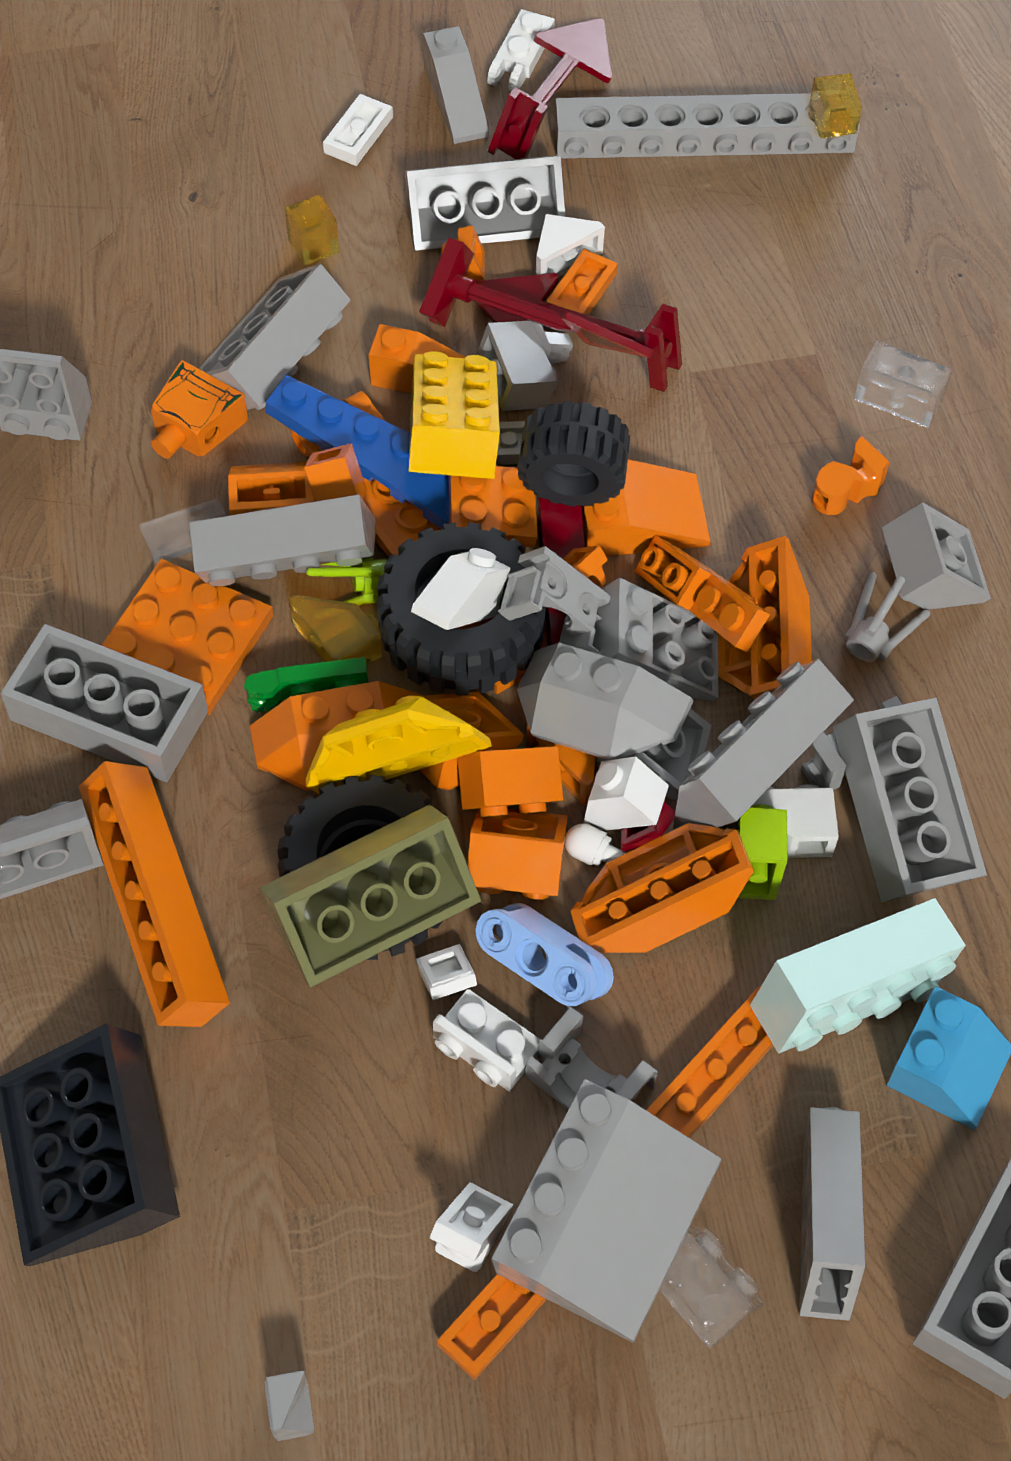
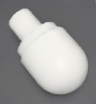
(590, 845)

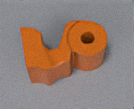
(839, 482)

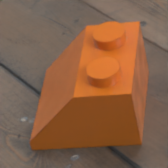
(517, 853)

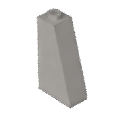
(831, 1215)

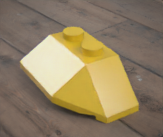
(392, 743)

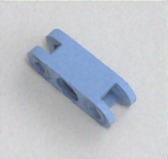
(571, 967)

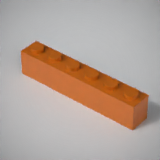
(153, 896)

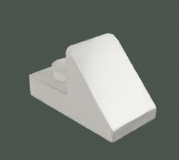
(470, 1226)

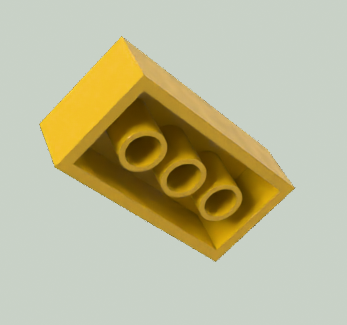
(454, 416)

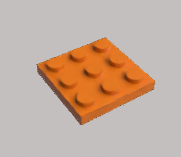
(190, 628)

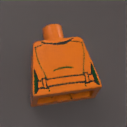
(195, 412)

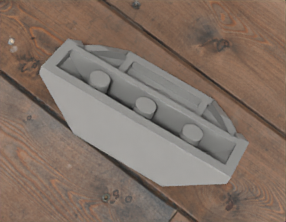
(599, 703)

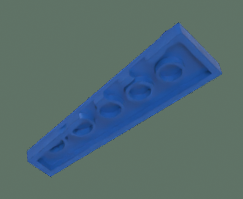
(378, 445)

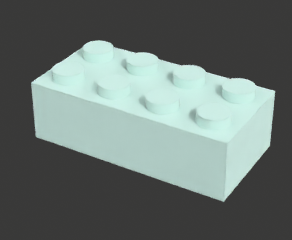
(856, 976)

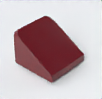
(637, 836)

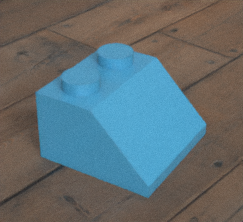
(952, 1059)

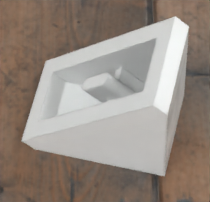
(564, 240)

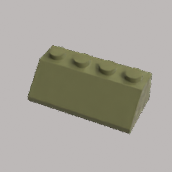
(371, 894)

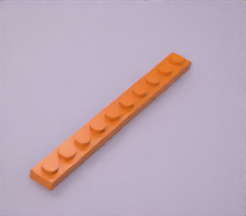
(684, 1105)

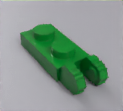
(274, 686)

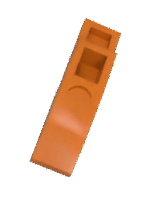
(702, 593)

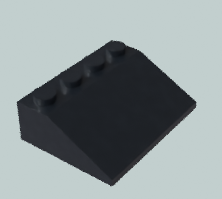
(85, 1147)

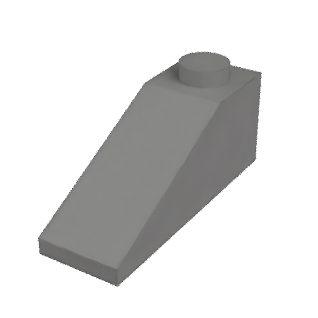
(454, 84)

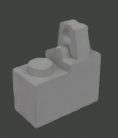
(524, 362)

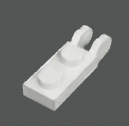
(519, 51)

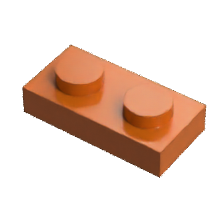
(584, 283)

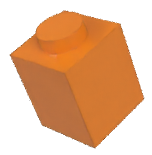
(335, 473)

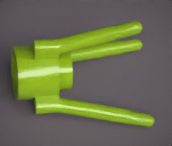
(363, 577)

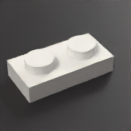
(358, 129)

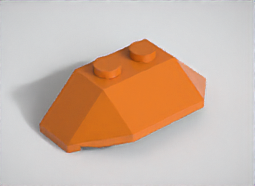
(776, 583)
(292, 731)
(663, 889)

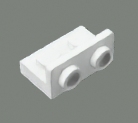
(485, 1040)

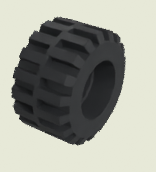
(574, 454)

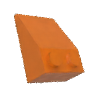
(650, 504)

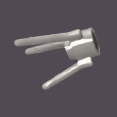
(869, 637)

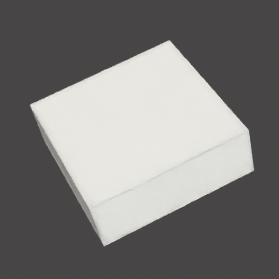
(446, 972)

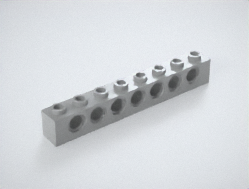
(691, 126)

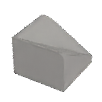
(289, 1405)

